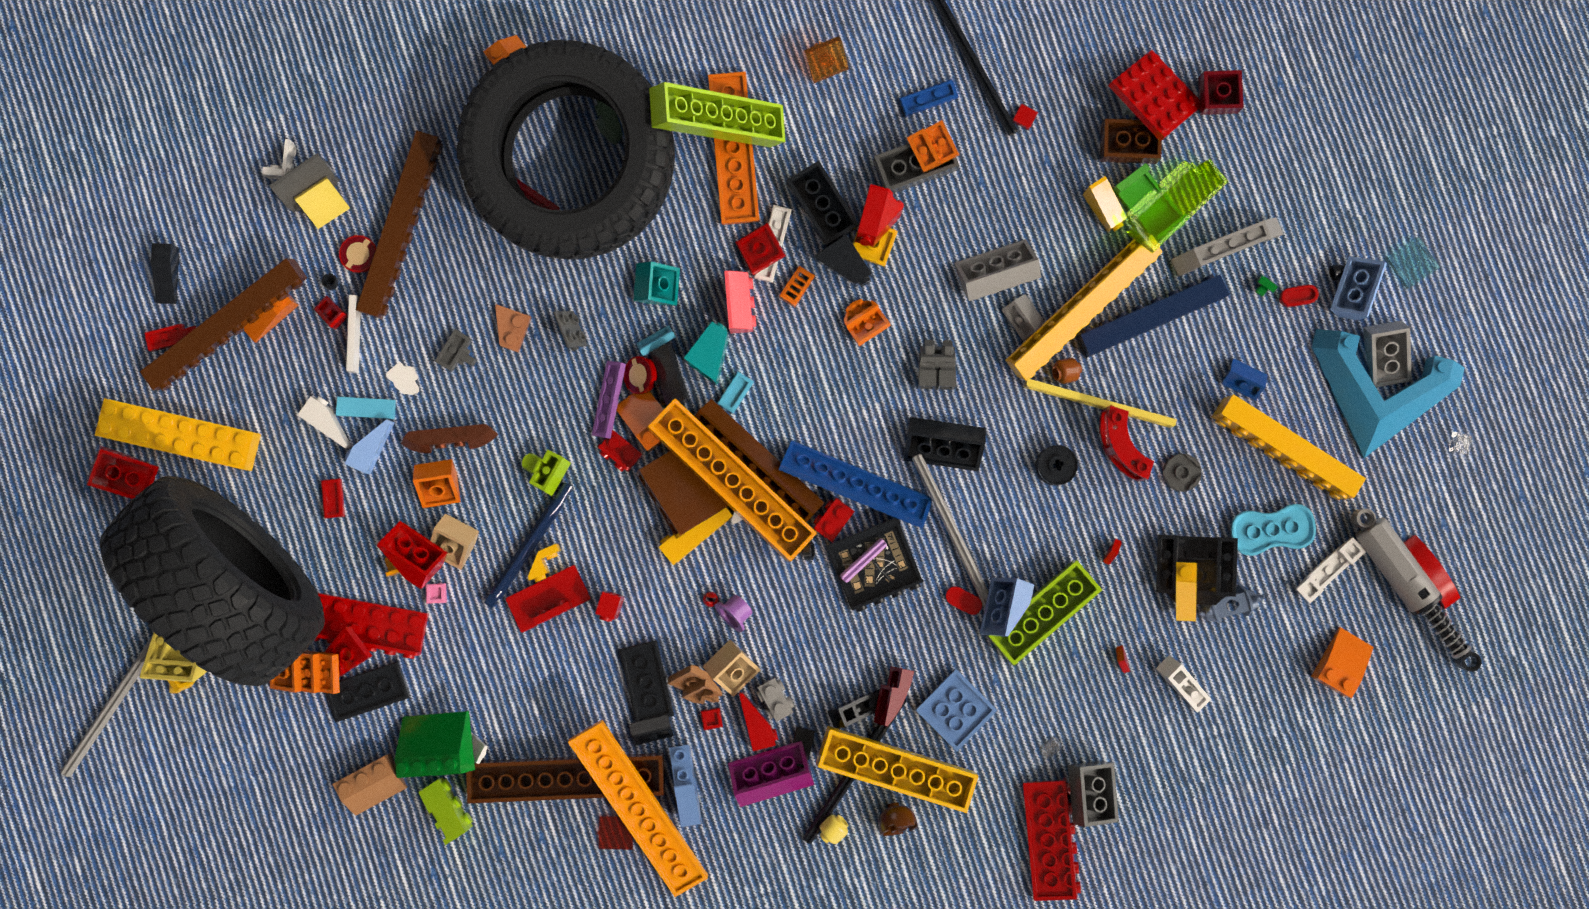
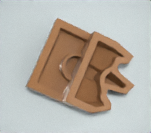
(696, 685)

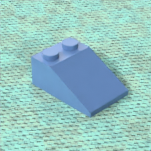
(1005, 605)

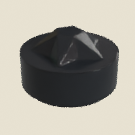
(809, 551)

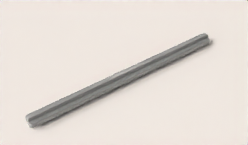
(951, 527)
(105, 714)

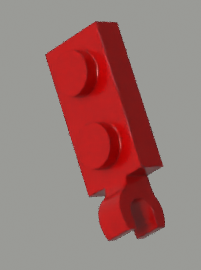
(166, 337)

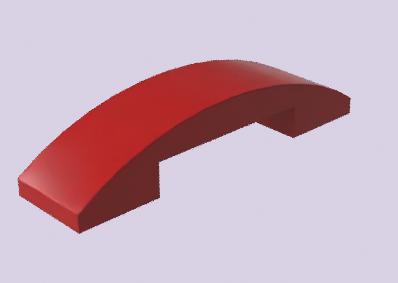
(1434, 570)

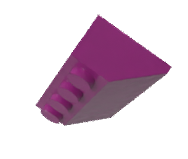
(770, 774)

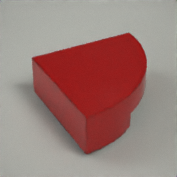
(1112, 551)
(1122, 659)

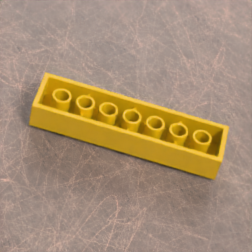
(177, 434)
(1288, 448)
(897, 769)

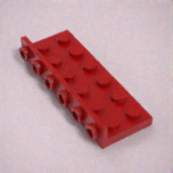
(375, 624)
(1051, 840)

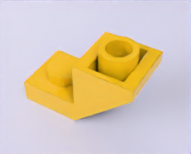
(539, 568)

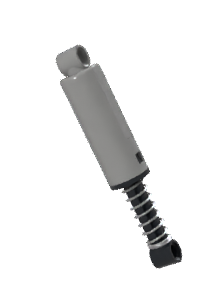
(1410, 582)

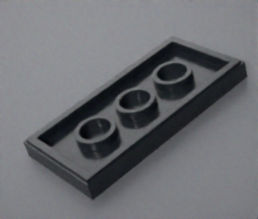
(646, 681)
(369, 691)

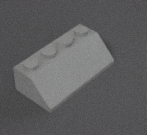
(998, 270)

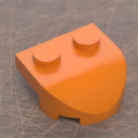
(864, 320)

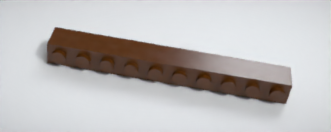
(399, 225)
(224, 324)

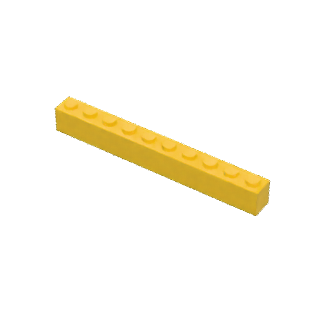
(1080, 309)

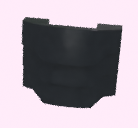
(1215, 565)

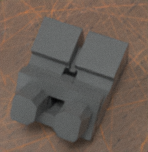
(937, 366)

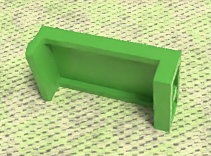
(1136, 187)

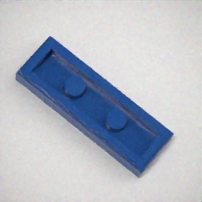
(928, 98)

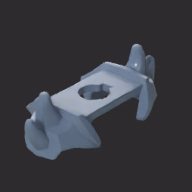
(1246, 600)

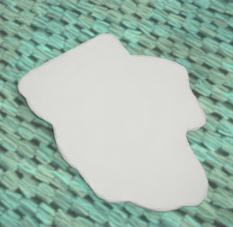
(403, 378)

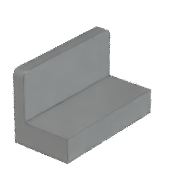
(1023, 316)

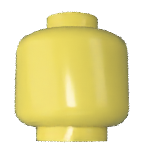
(833, 829)

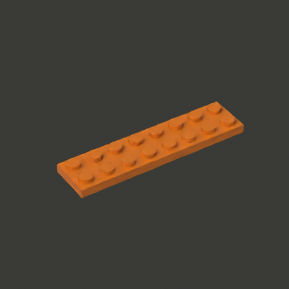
(735, 162)

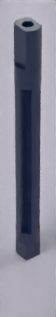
(528, 546)

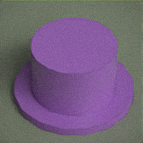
(734, 612)

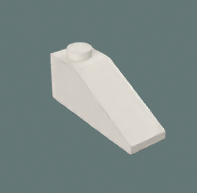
(323, 418)
(1183, 683)

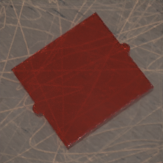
(614, 834)

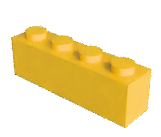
(678, 548)

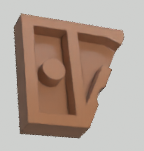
(511, 327)

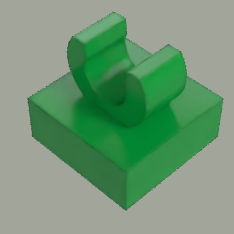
(1265, 284)

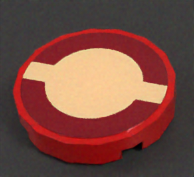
(357, 253)
(640, 375)

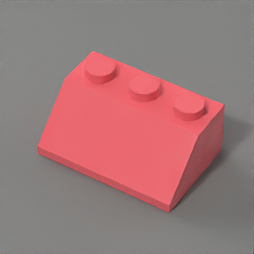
(739, 302)

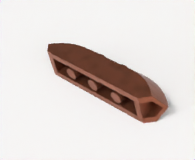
(424, 440)

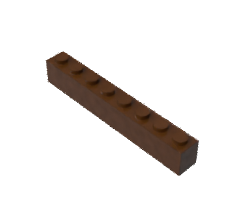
(759, 460)

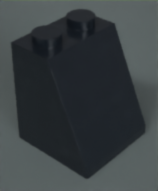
(845, 262)

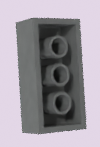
(901, 170)

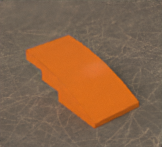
(310, 673)

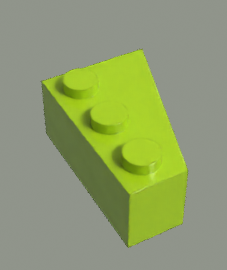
(446, 809)

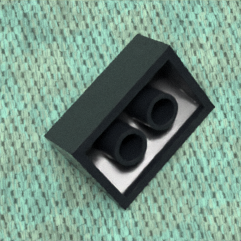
(669, 375)

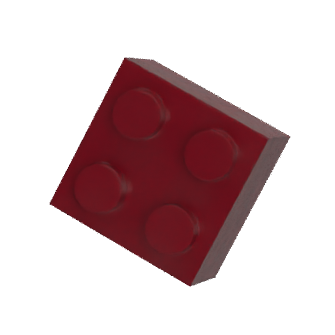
(1221, 92)

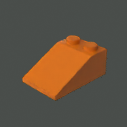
(270, 319)
(638, 413)
(1343, 663)

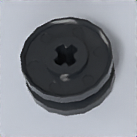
(1067, 468)

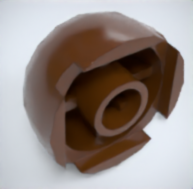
(896, 820)

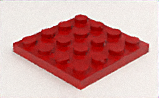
(1155, 95)

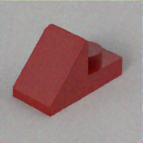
(330, 312)

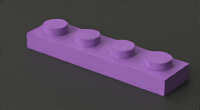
(608, 399)

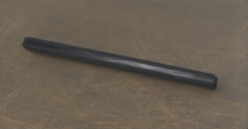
(976, 67)
(839, 791)

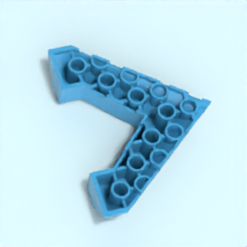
(1366, 412)

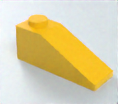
(1186, 591)

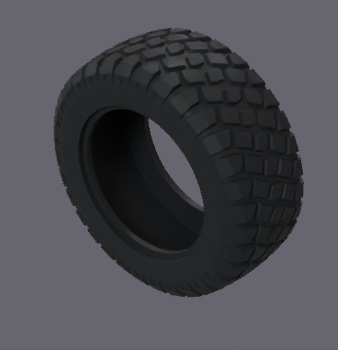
(501, 106)
(211, 581)

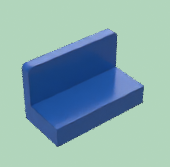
(1245, 379)

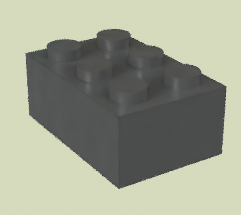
(1093, 793)

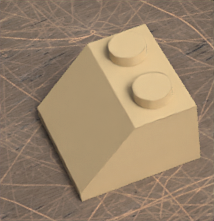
(455, 539)
(731, 668)

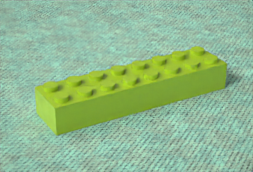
(716, 115)

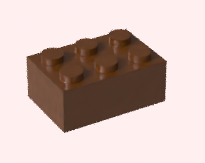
(1128, 142)

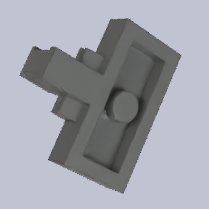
(455, 351)

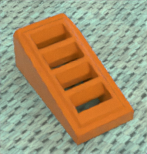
(791, 301)

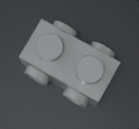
(773, 695)

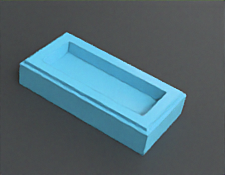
(655, 340)
(735, 392)

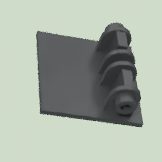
(570, 329)

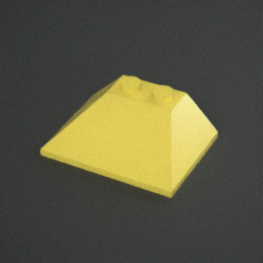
(167, 664)

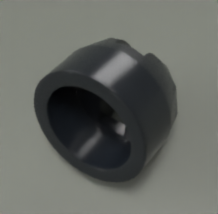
(1336, 271)
(330, 279)

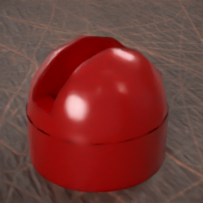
(710, 595)

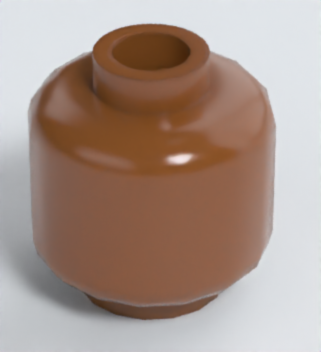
(1066, 370)

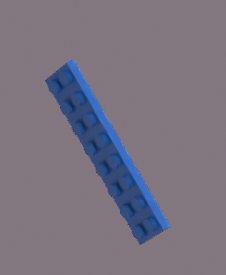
(856, 484)

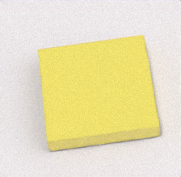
(322, 202)

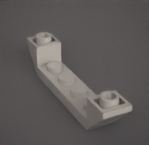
(1226, 245)

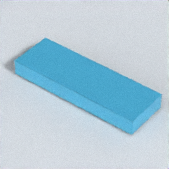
(365, 408)

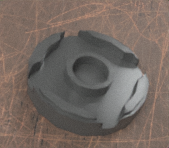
(1182, 472)

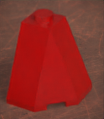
(878, 215)

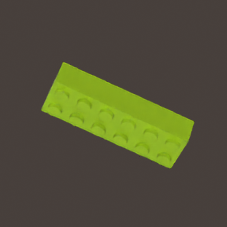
(1048, 611)

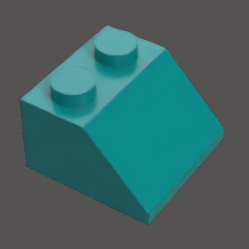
(656, 284)

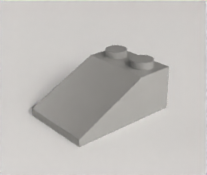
(1388, 353)

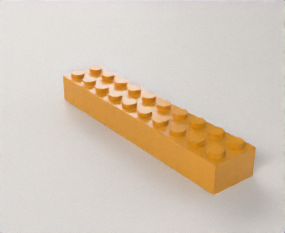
(731, 480)

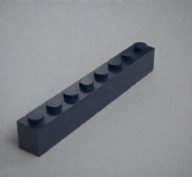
(1152, 316)

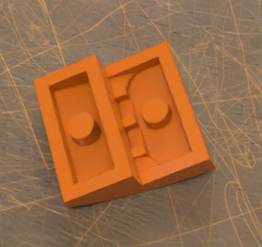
(933, 146)

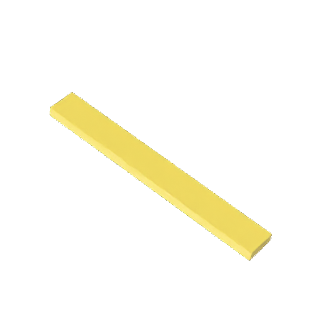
(1098, 402)

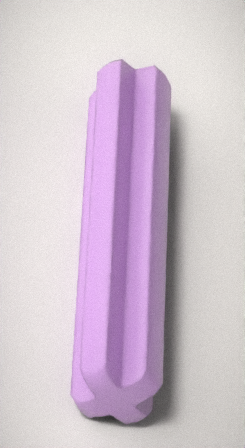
(863, 560)

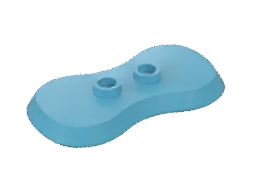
(1287, 527)

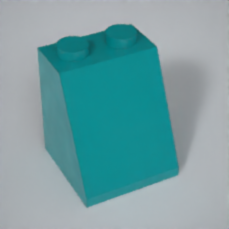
(709, 352)

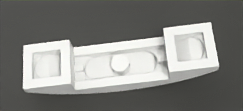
(1329, 569)

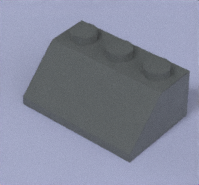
(302, 178)

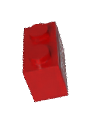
(609, 606)

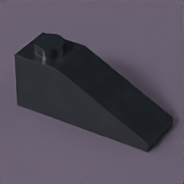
(165, 272)
(854, 710)

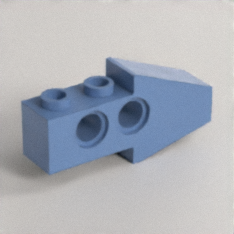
(685, 786)

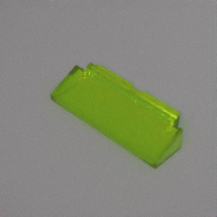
(1179, 198)

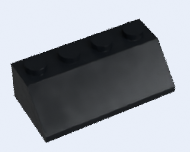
(822, 204)
(945, 443)

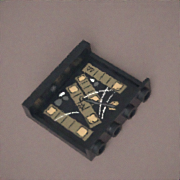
(885, 574)

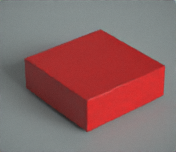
(1025, 117)
(711, 718)

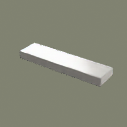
(778, 222)
(353, 335)

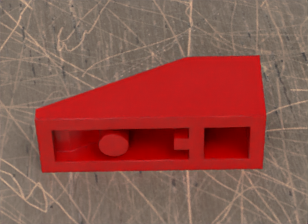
(758, 727)

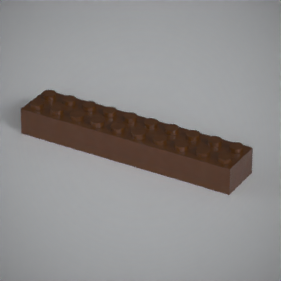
(550, 779)

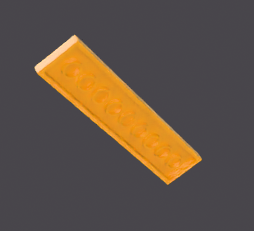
(638, 808)

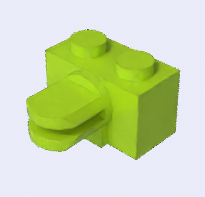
(546, 471)

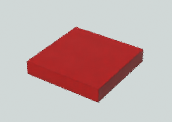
(760, 249)

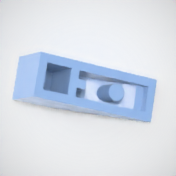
(366, 452)

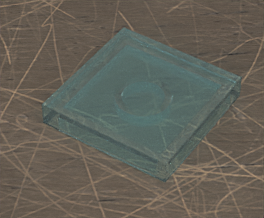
(1412, 262)

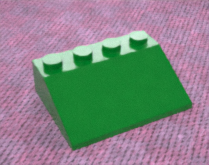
(434, 745)

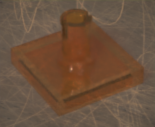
(826, 59)

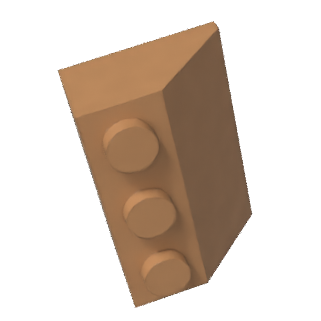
(370, 785)

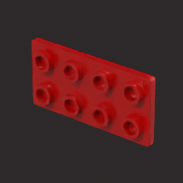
(548, 598)

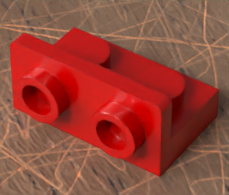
(620, 451)
(833, 520)

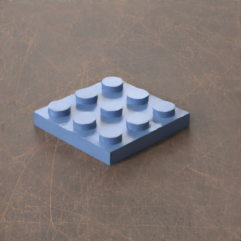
(956, 709)

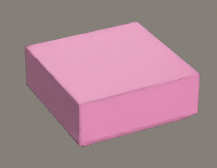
(436, 593)

